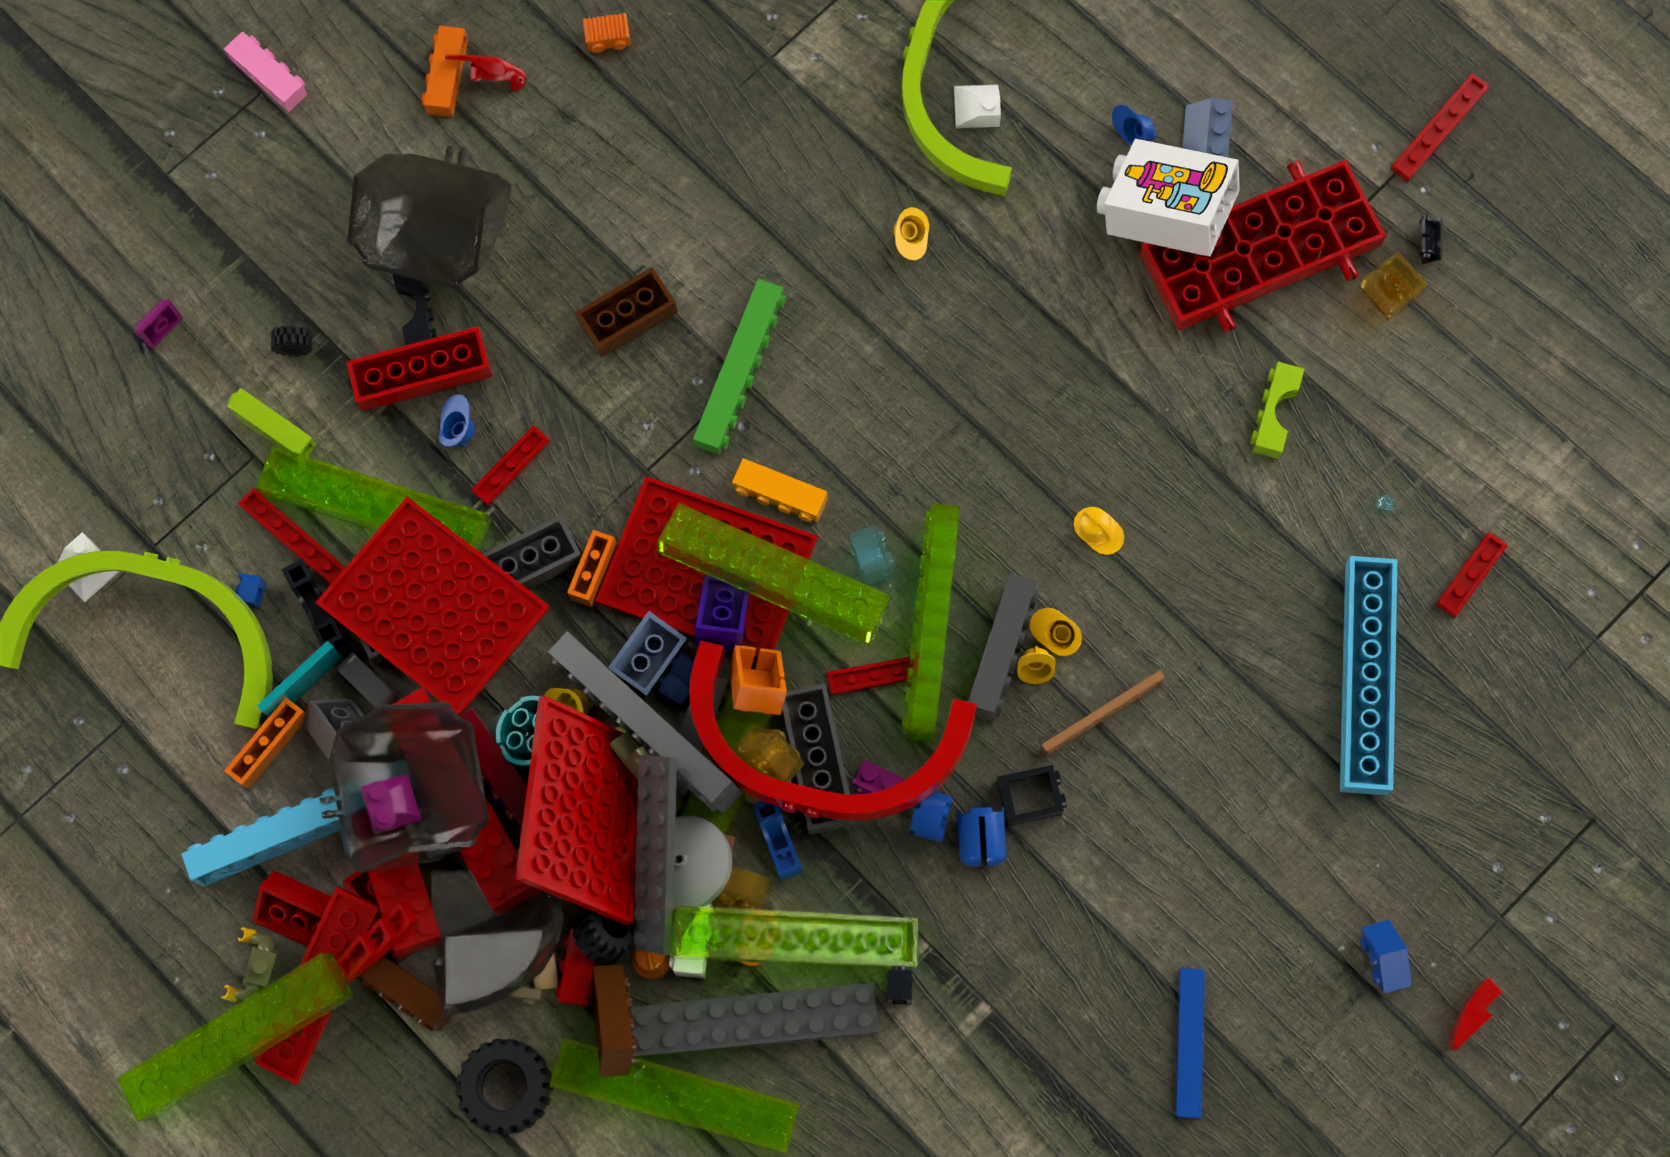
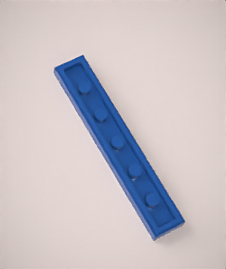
(1190, 1043)

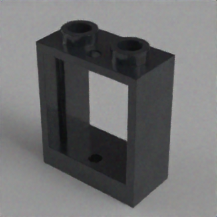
(1007, 802)

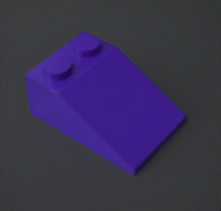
(721, 614)

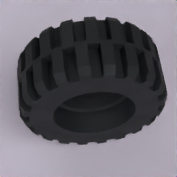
(471, 1082)

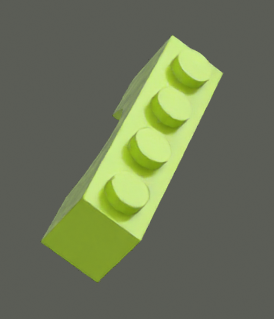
(1271, 436)

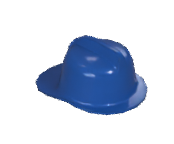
(1132, 125)
(455, 424)

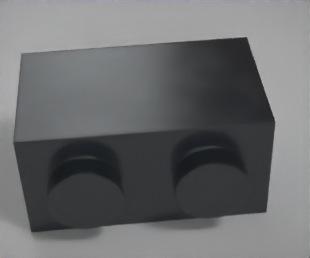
(899, 985)

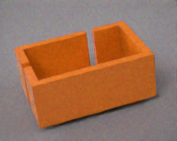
(757, 689)

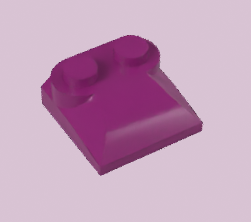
(158, 323)
(390, 803)

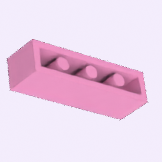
(265, 71)

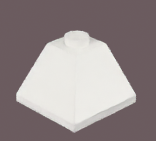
(977, 106)
(91, 584)

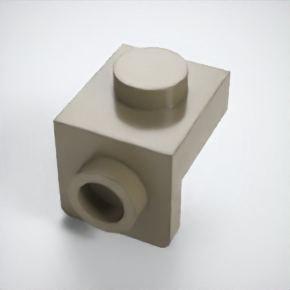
(529, 996)

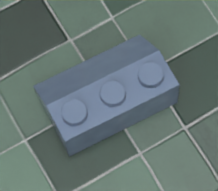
(1208, 126)
(646, 654)

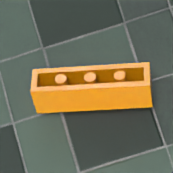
(779, 490)

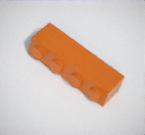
(444, 74)
(266, 744)

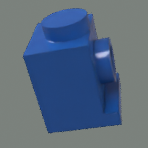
(251, 589)

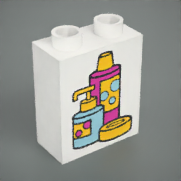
(1170, 196)

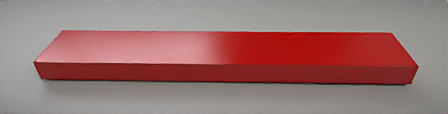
(1439, 127)
(291, 535)

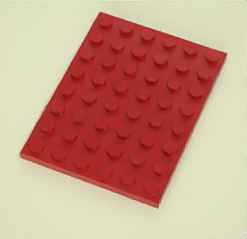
(672, 591)
(433, 605)
(579, 814)

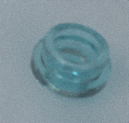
(1385, 503)

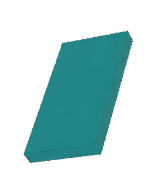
(302, 678)

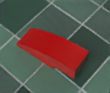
(1473, 1012)

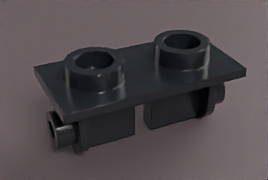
(1431, 239)

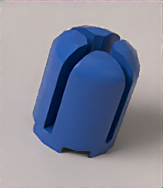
(970, 836)

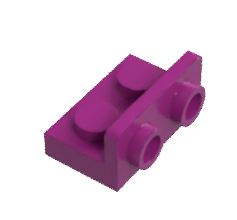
(874, 778)

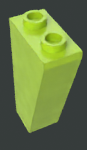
(269, 423)

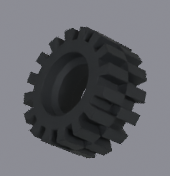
(291, 340)

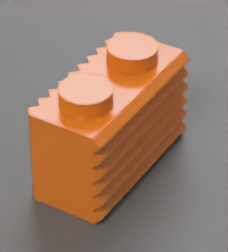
(606, 32)

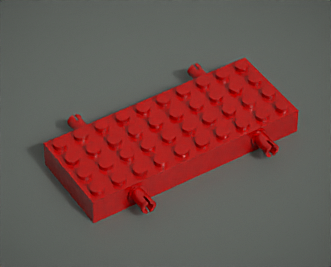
(1269, 245)

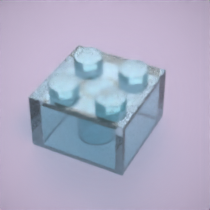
(871, 555)

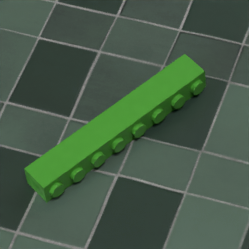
(739, 367)

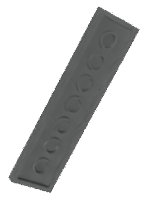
(655, 854)

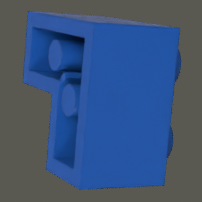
(1387, 956)

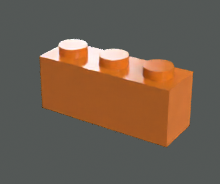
(592, 568)

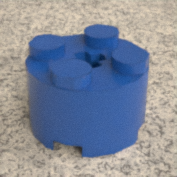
(931, 817)

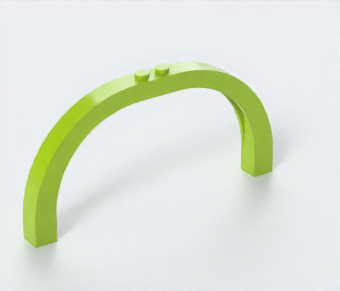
(950, 160)
(36, 594)

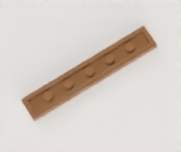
(1102, 713)

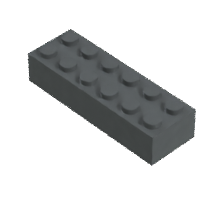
(1004, 640)
(815, 738)

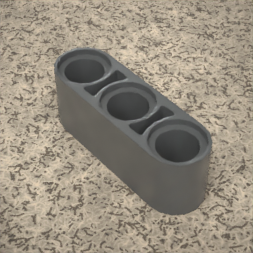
(366, 682)

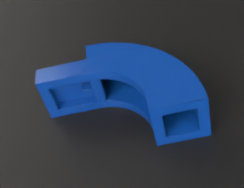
(778, 840)

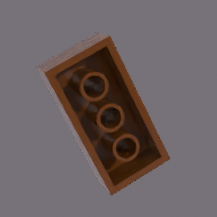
(626, 312)
(410, 993)
(613, 1020)

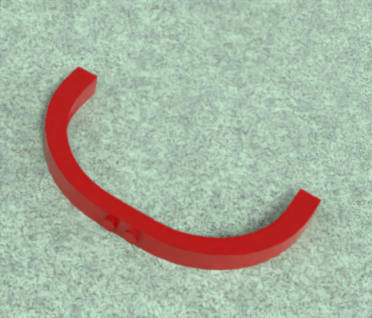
(811, 800)

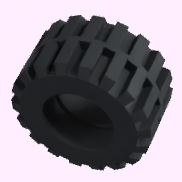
(602, 937)

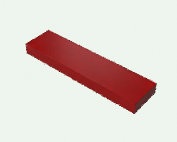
(510, 466)
(1471, 575)
(868, 676)

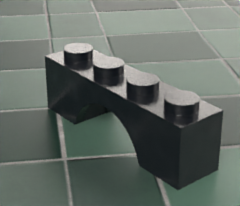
(420, 326)
(308, 592)

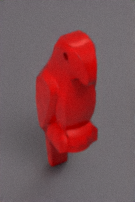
(492, 69)

